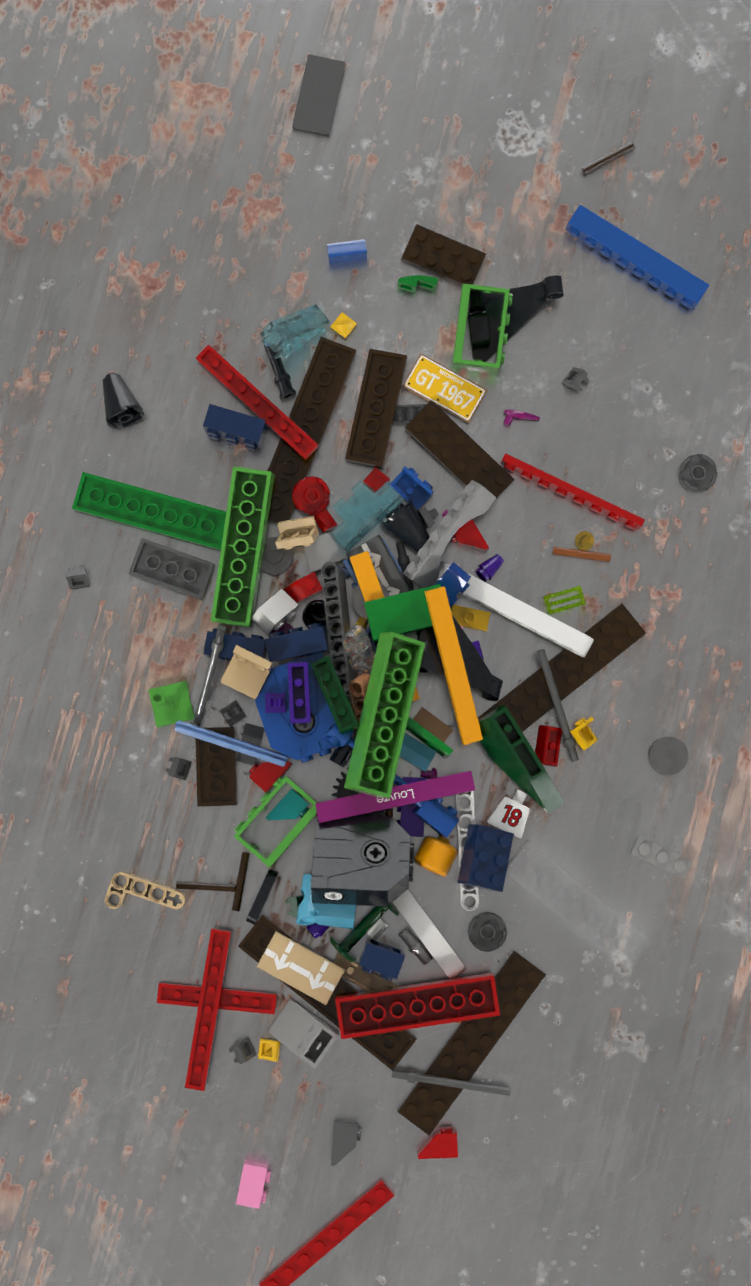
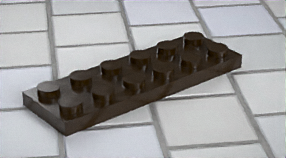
(376, 408)
(457, 450)

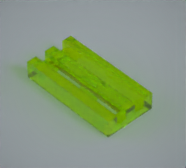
(548, 604)

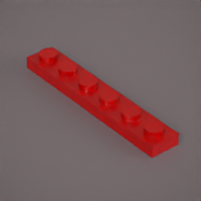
(230, 998)

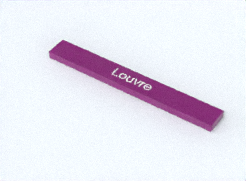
(399, 796)

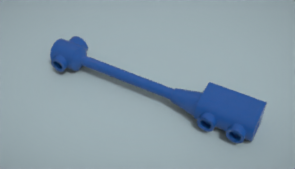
(431, 812)

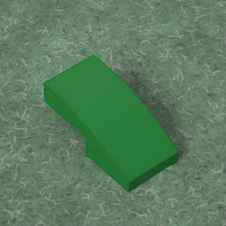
(411, 282)

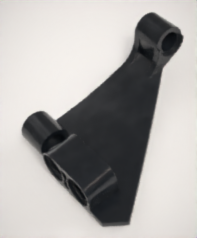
(486, 313)
(476, 669)

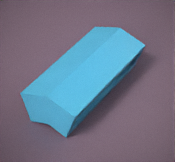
(416, 752)

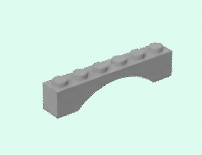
(471, 503)

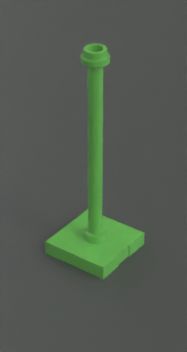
(171, 704)

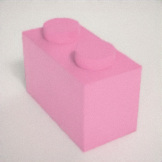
(252, 1183)

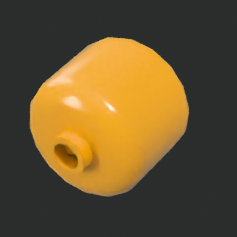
(436, 855)

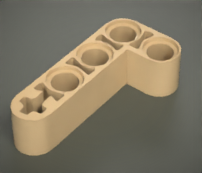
(148, 893)

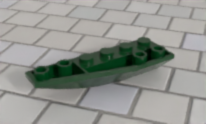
(515, 756)

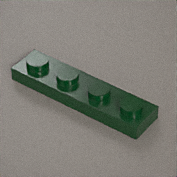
(335, 695)

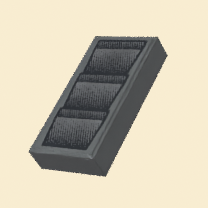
(406, 413)

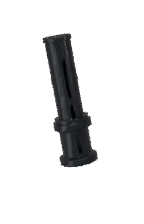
(281, 378)

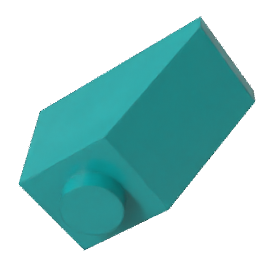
(289, 807)

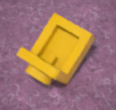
(583, 734)

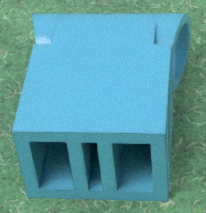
(323, 914)

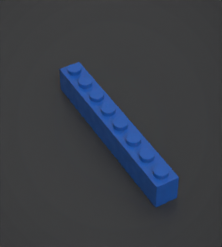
(636, 256)

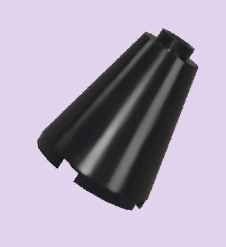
(119, 402)
(407, 525)

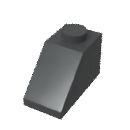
(344, 1140)

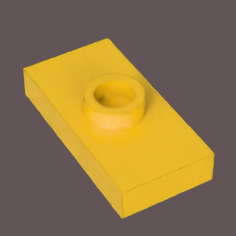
(471, 617)

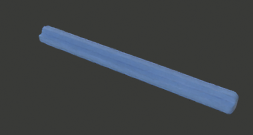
(230, 743)

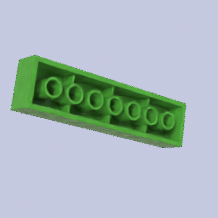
(242, 546)
(384, 715)

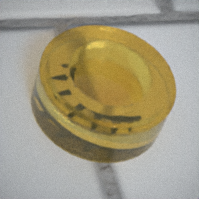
(584, 541)

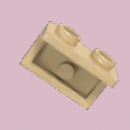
(297, 532)

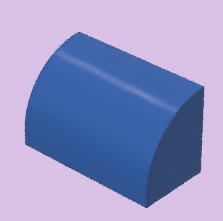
(347, 251)

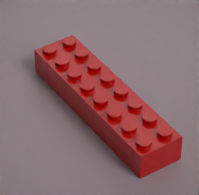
(417, 1005)

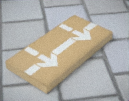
(301, 968)

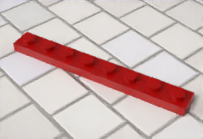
(257, 402)
(579, 496)
(208, 1009)
(330, 1236)

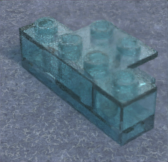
(293, 330)
(363, 512)

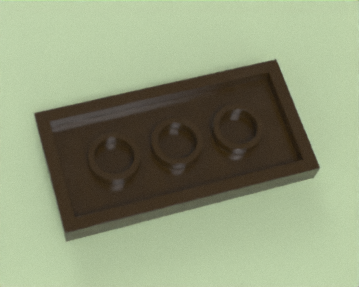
(443, 256)
(216, 771)

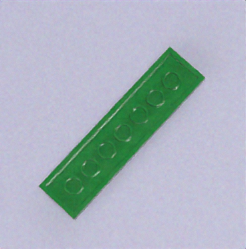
(150, 510)

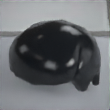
(314, 613)

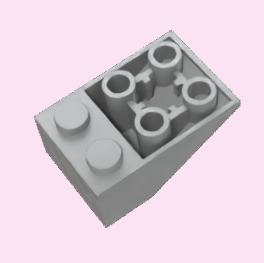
(303, 1033)

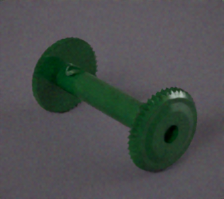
(360, 930)

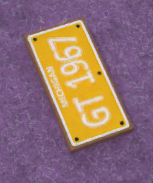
(445, 388)

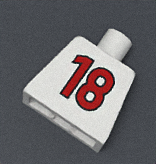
(511, 814)

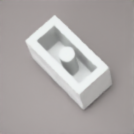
(275, 612)

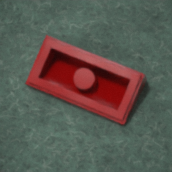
(548, 745)

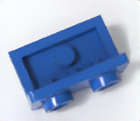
(412, 488)

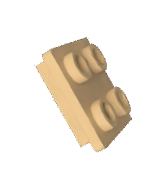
(246, 672)

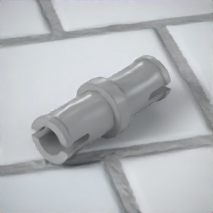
(415, 946)

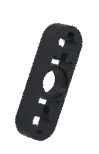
(262, 897)

